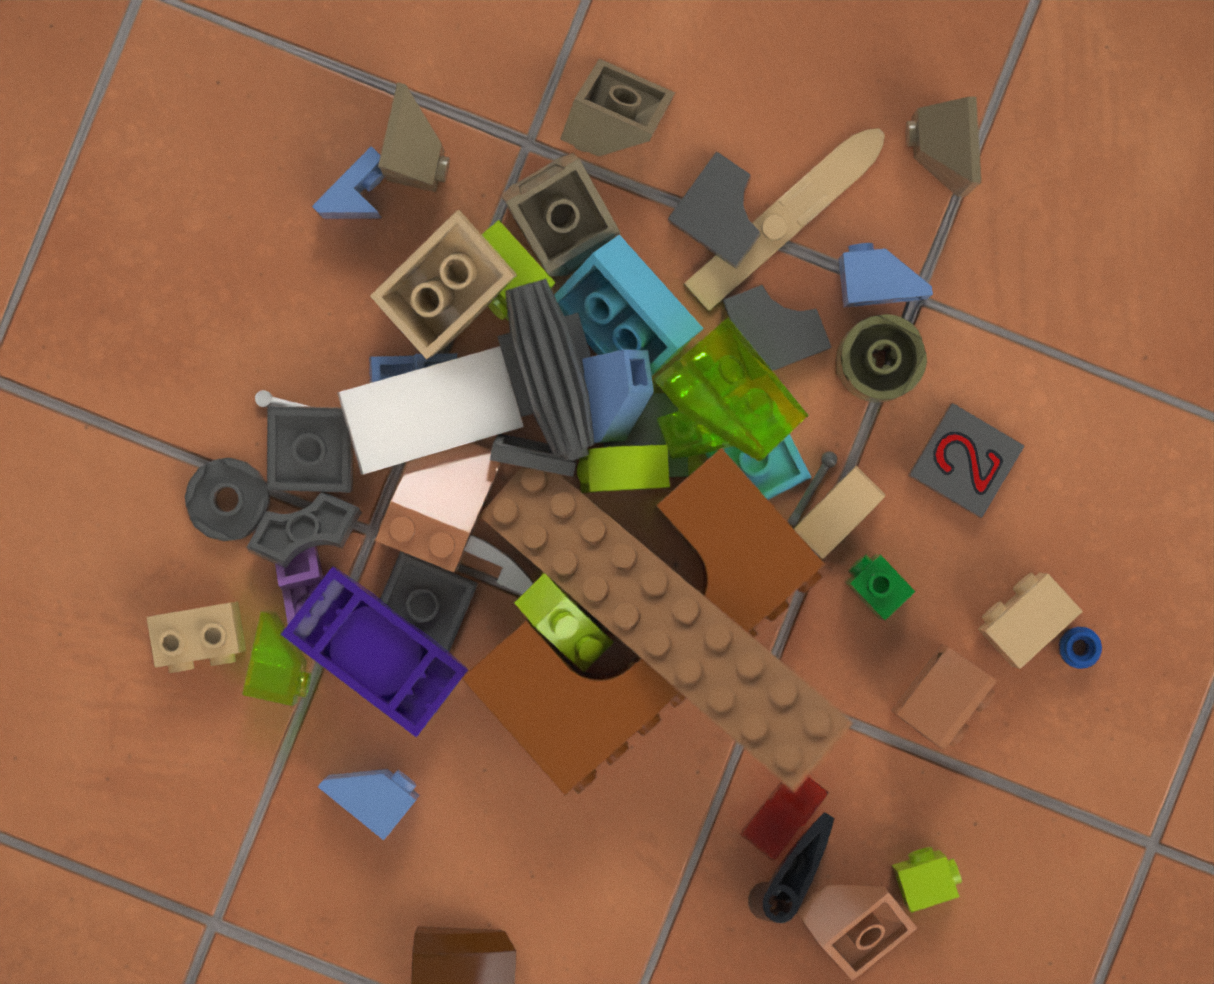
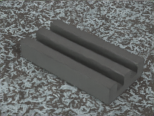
(529, 454)

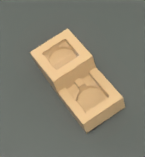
(839, 512)

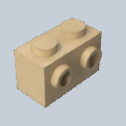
(1028, 619)
(196, 635)

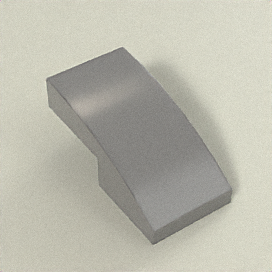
(511, 575)

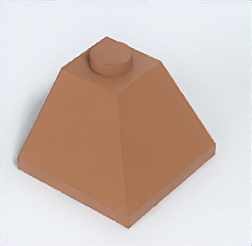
(855, 924)

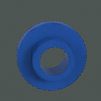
(1092, 651)

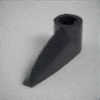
(792, 875)

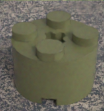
(904, 353)

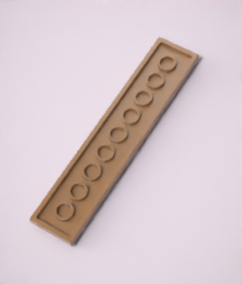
(668, 624)

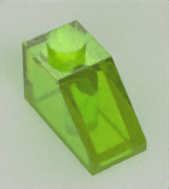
(275, 665)

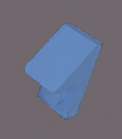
(344, 196)

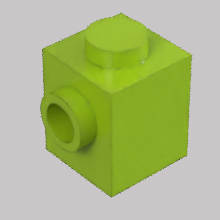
(927, 879)

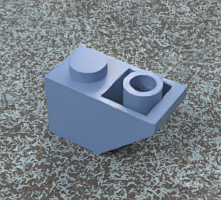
(618, 392)

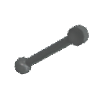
(828, 461)

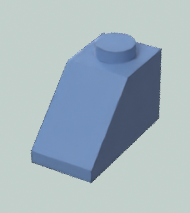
(878, 278)
(373, 797)

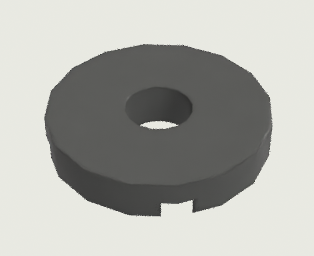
(203, 492)

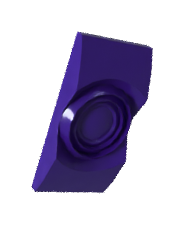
(375, 651)

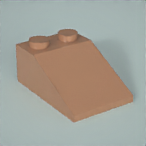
(439, 504)

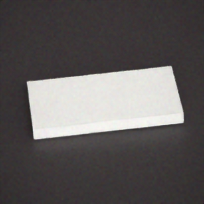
(430, 410)

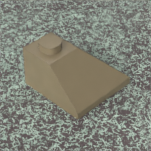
(614, 111)
(948, 143)
(411, 147)

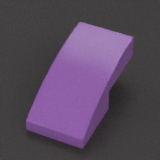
(299, 580)

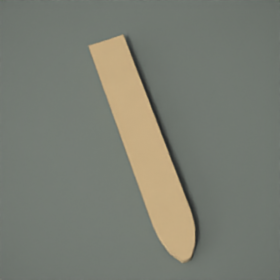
(790, 215)

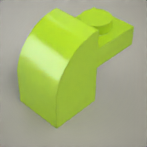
(624, 468)

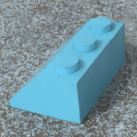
(626, 306)

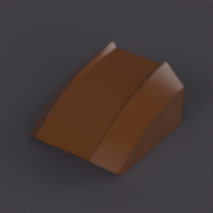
(462, 956)

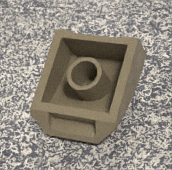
(561, 215)

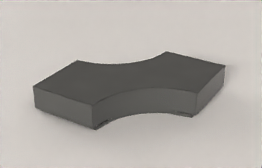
(285, 536)

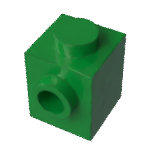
(878, 585)

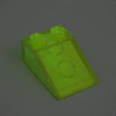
(732, 392)

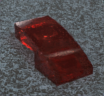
(782, 816)

